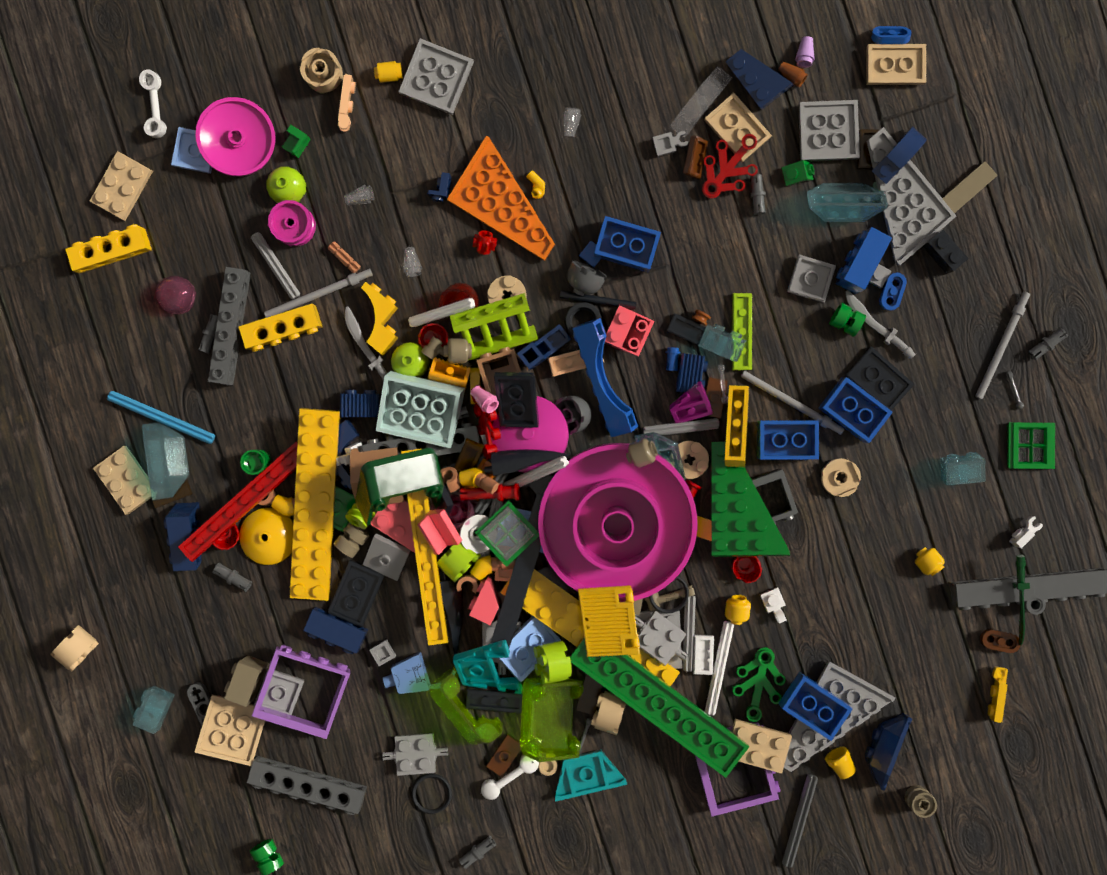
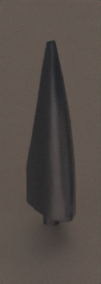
(515, 460)
(453, 607)

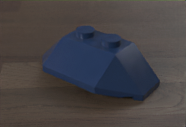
(885, 747)

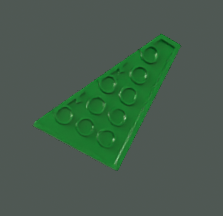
(739, 515)

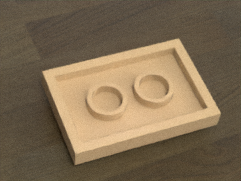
(896, 64)
(733, 121)
(121, 186)
(125, 479)
(766, 746)

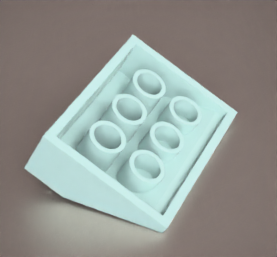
(419, 409)

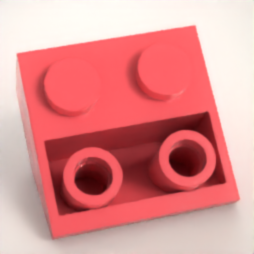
(628, 331)
(487, 603)

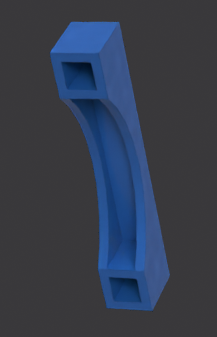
(617, 414)

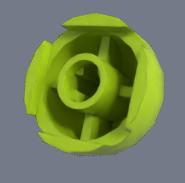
(286, 184)
(409, 360)

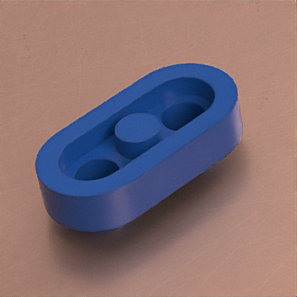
(891, 35)
(893, 292)

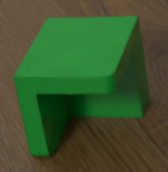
(296, 141)

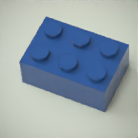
(627, 244)
(862, 260)
(855, 410)
(787, 440)
(815, 706)

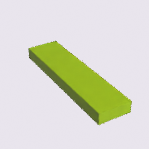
(743, 324)

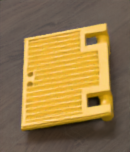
(608, 621)

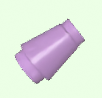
(805, 53)

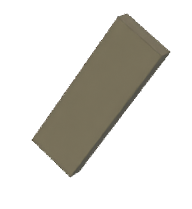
(969, 186)

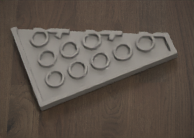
(914, 206)
(856, 692)

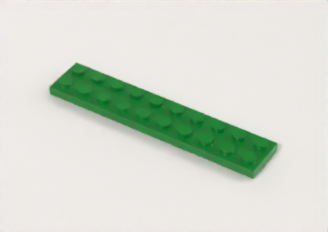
(664, 708)

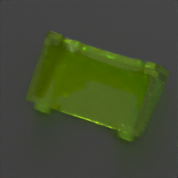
(548, 719)
(474, 731)

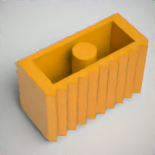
(449, 373)

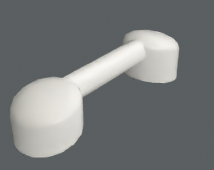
(154, 126)
(491, 788)

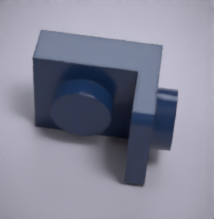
(443, 185)

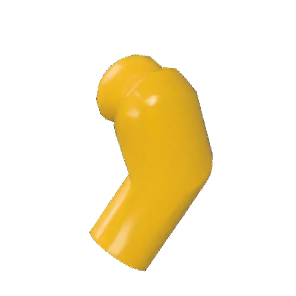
(538, 185)

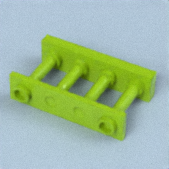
(492, 312)

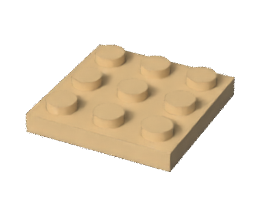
(230, 731)

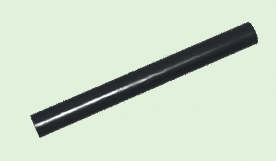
(598, 300)

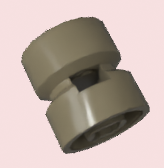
(351, 539)
(920, 801)

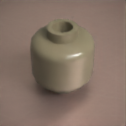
(457, 351)
(641, 453)

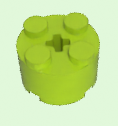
(457, 560)
(552, 662)

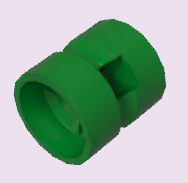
(841, 317)
(255, 461)
(267, 858)

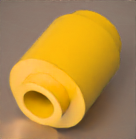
(388, 71)

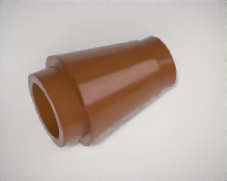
(793, 74)

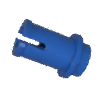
(672, 358)

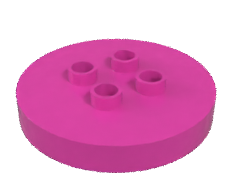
(617, 522)

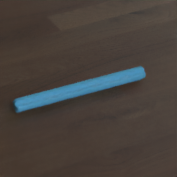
(161, 417)

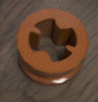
(701, 317)

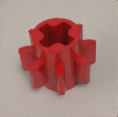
(484, 242)

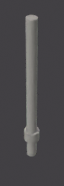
(352, 279)
(1017, 311)
(824, 421)

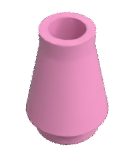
(486, 400)

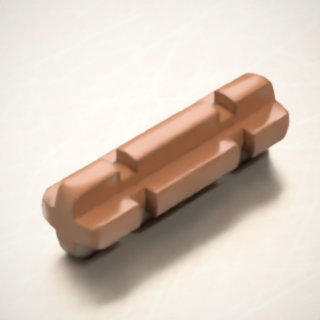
(344, 257)

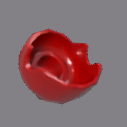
(431, 330)
(228, 539)
(747, 568)

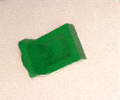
(798, 172)

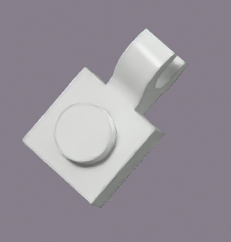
(346, 458)
(1024, 535)
(773, 602)

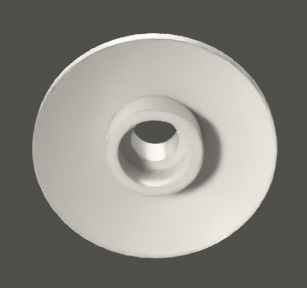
(466, 533)

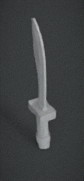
(355, 331)
(889, 336)

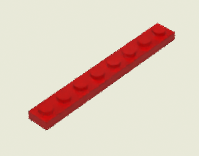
(240, 504)

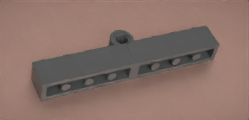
(1042, 587)

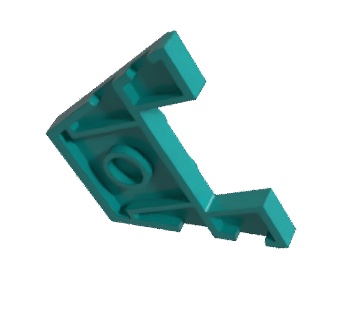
(478, 668)

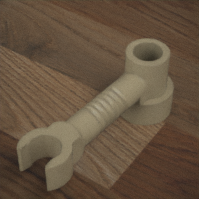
(435, 348)
(667, 597)

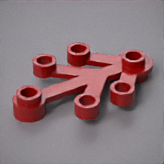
(728, 169)
(486, 428)

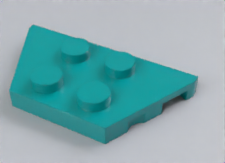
(587, 775)

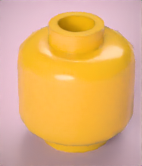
(929, 561)
(737, 609)

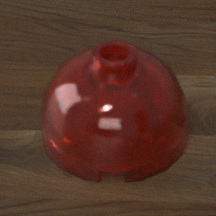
(458, 292)

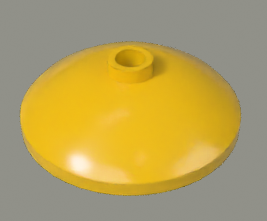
(279, 533)

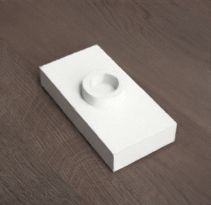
(703, 654)

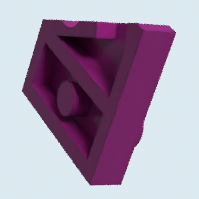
(691, 405)

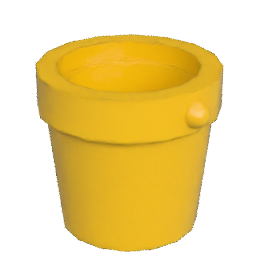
(841, 762)

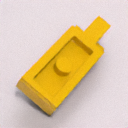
(998, 694)

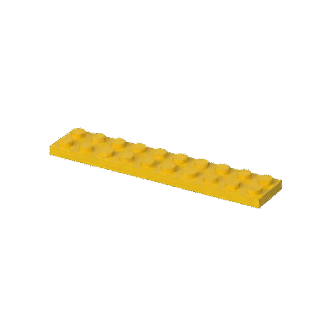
(314, 504)
(563, 615)

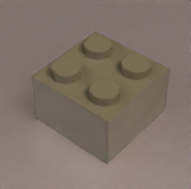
(246, 680)

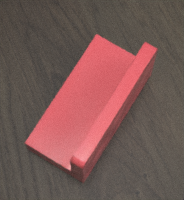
(439, 530)

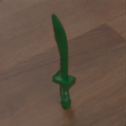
(1021, 585)

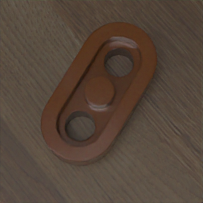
(999, 641)

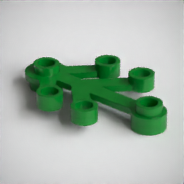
(759, 681)

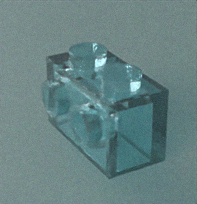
(722, 343)
(963, 469)
(153, 709)

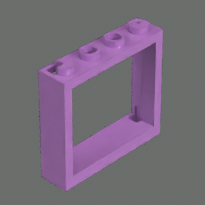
(292, 721)
(740, 803)

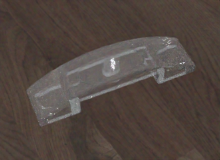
(701, 101)

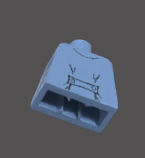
(409, 675)

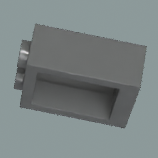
(772, 476)

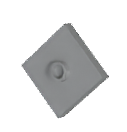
(811, 278)
(386, 557)
(282, 692)

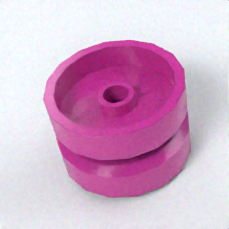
(281, 227)

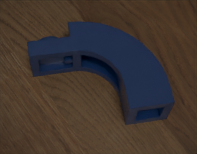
(899, 155)
(542, 349)
(347, 434)

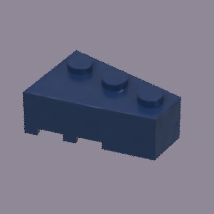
(757, 78)
(180, 525)

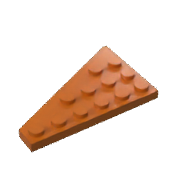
(495, 198)

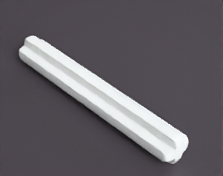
(441, 312)

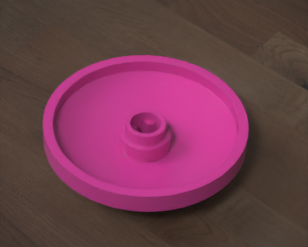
(235, 136)
(549, 436)

